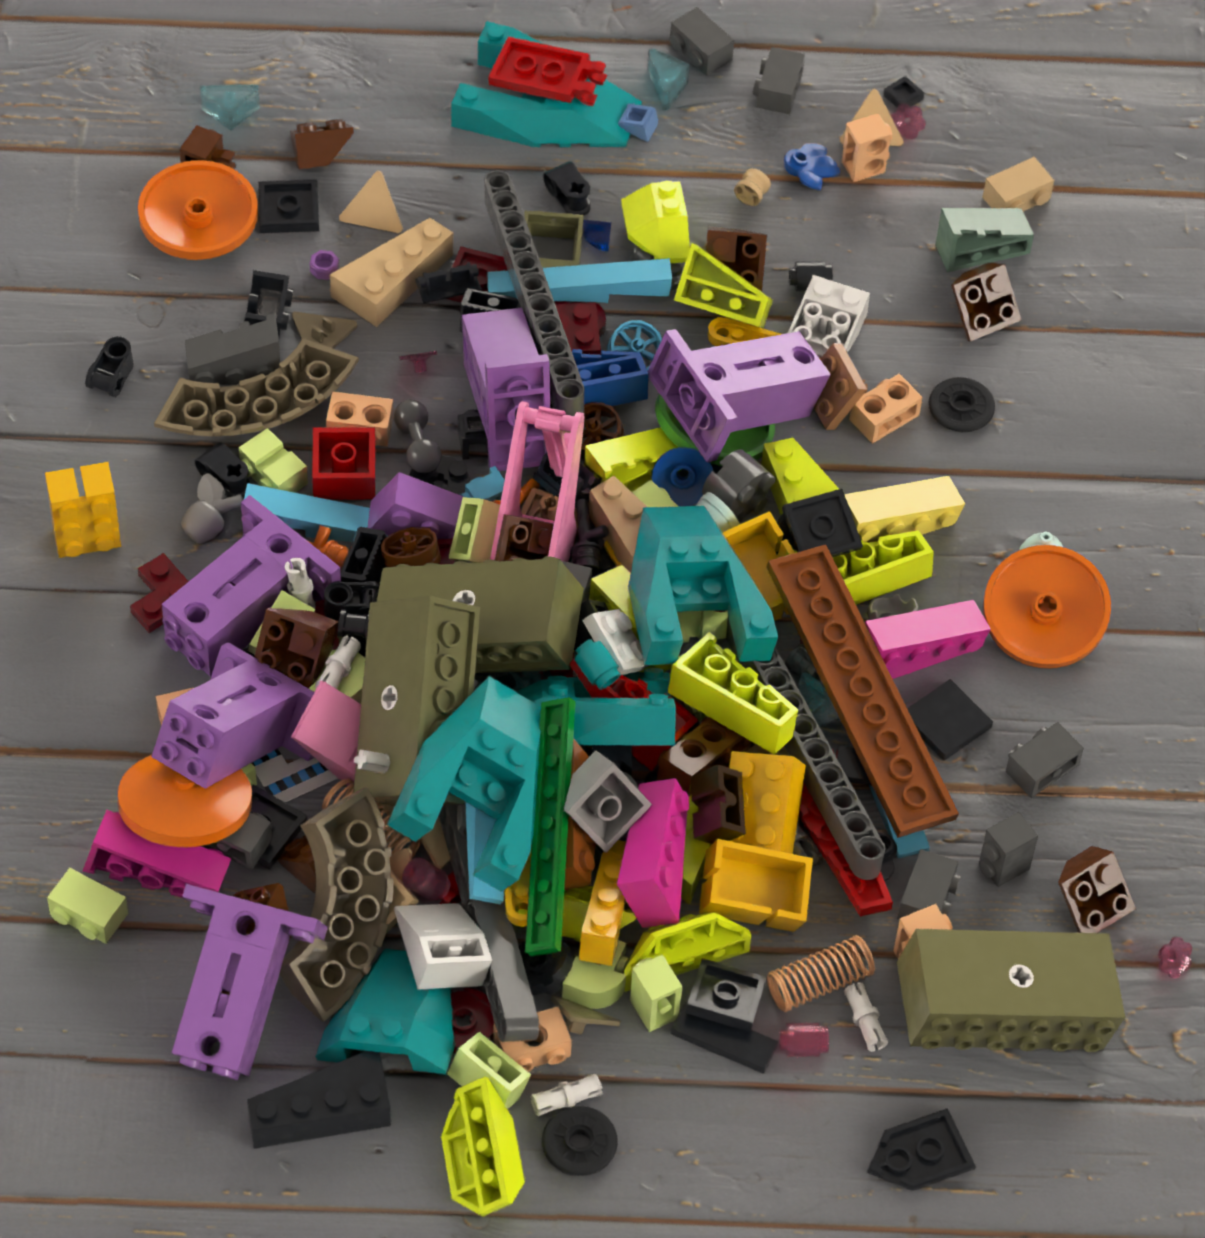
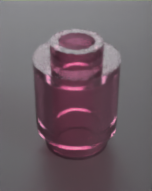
(426, 879)
(804, 1039)

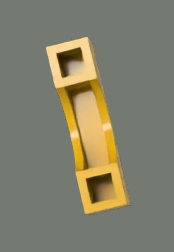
(604, 911)

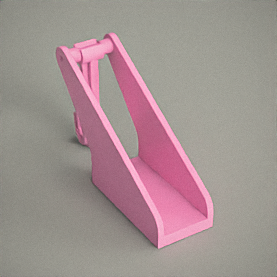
(564, 459)

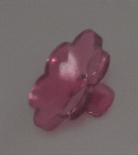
(908, 128)
(419, 360)
(1175, 957)

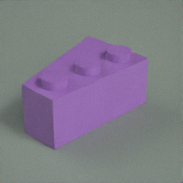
(414, 503)

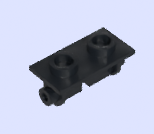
(448, 284)

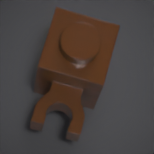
(206, 146)

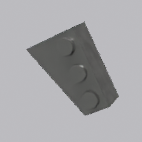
(234, 354)

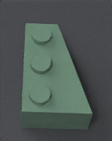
(981, 236)

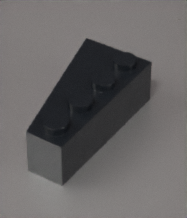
(323, 1104)

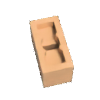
(866, 147)
(886, 408)
(362, 411)

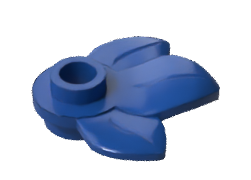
(811, 165)

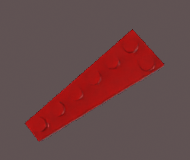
(865, 895)

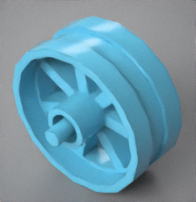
(637, 343)

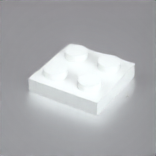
(615, 633)

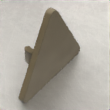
(323, 329)
(579, 1015)

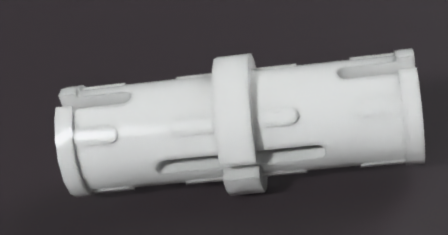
(299, 583)
(339, 663)
(865, 1016)
(566, 1094)

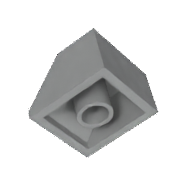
(604, 801)

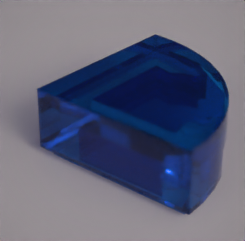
(597, 233)

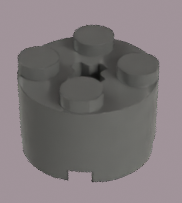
(740, 484)

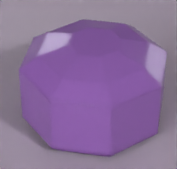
(323, 264)

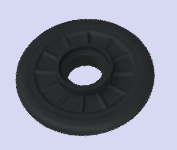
(956, 419)
(582, 1160)

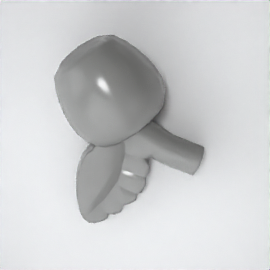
(203, 518)

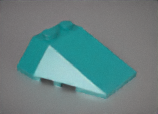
(393, 1017)

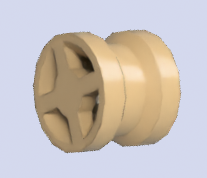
(752, 187)

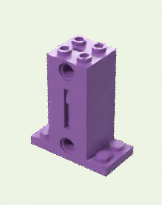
(502, 373)
(736, 385)
(235, 590)
(231, 719)
(235, 979)

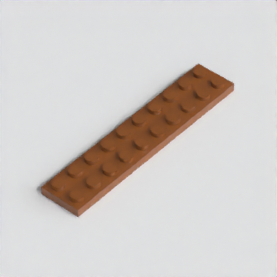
(862, 691)

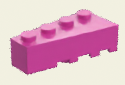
(154, 865)

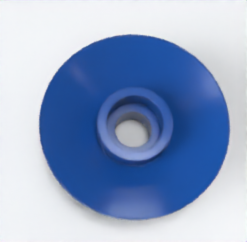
(686, 489)

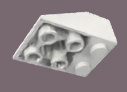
(830, 314)
(443, 946)

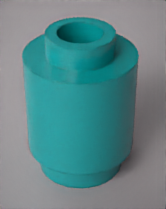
(597, 664)

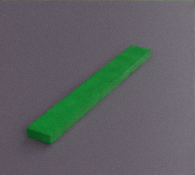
(550, 828)

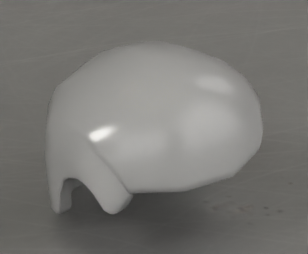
(886, 607)

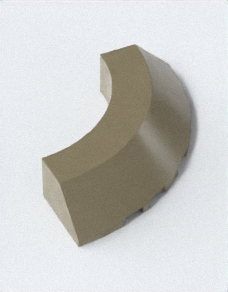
(259, 401)
(349, 899)

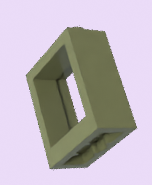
(565, 226)

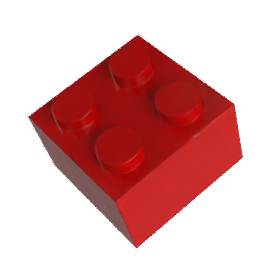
(344, 463)

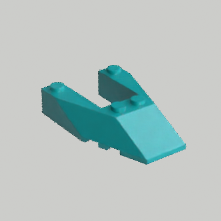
(534, 118)
(690, 566)
(614, 719)
(489, 760)

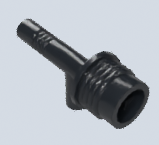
(586, 551)

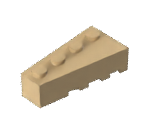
(387, 275)
(621, 512)

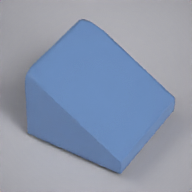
(639, 121)

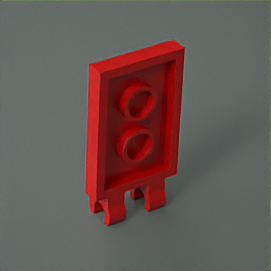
(547, 71)

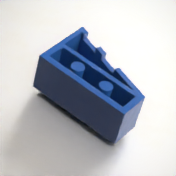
(612, 376)

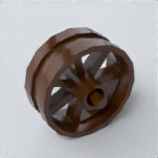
(595, 430)
(411, 547)

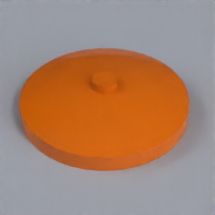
(197, 210)
(1047, 606)
(178, 811)

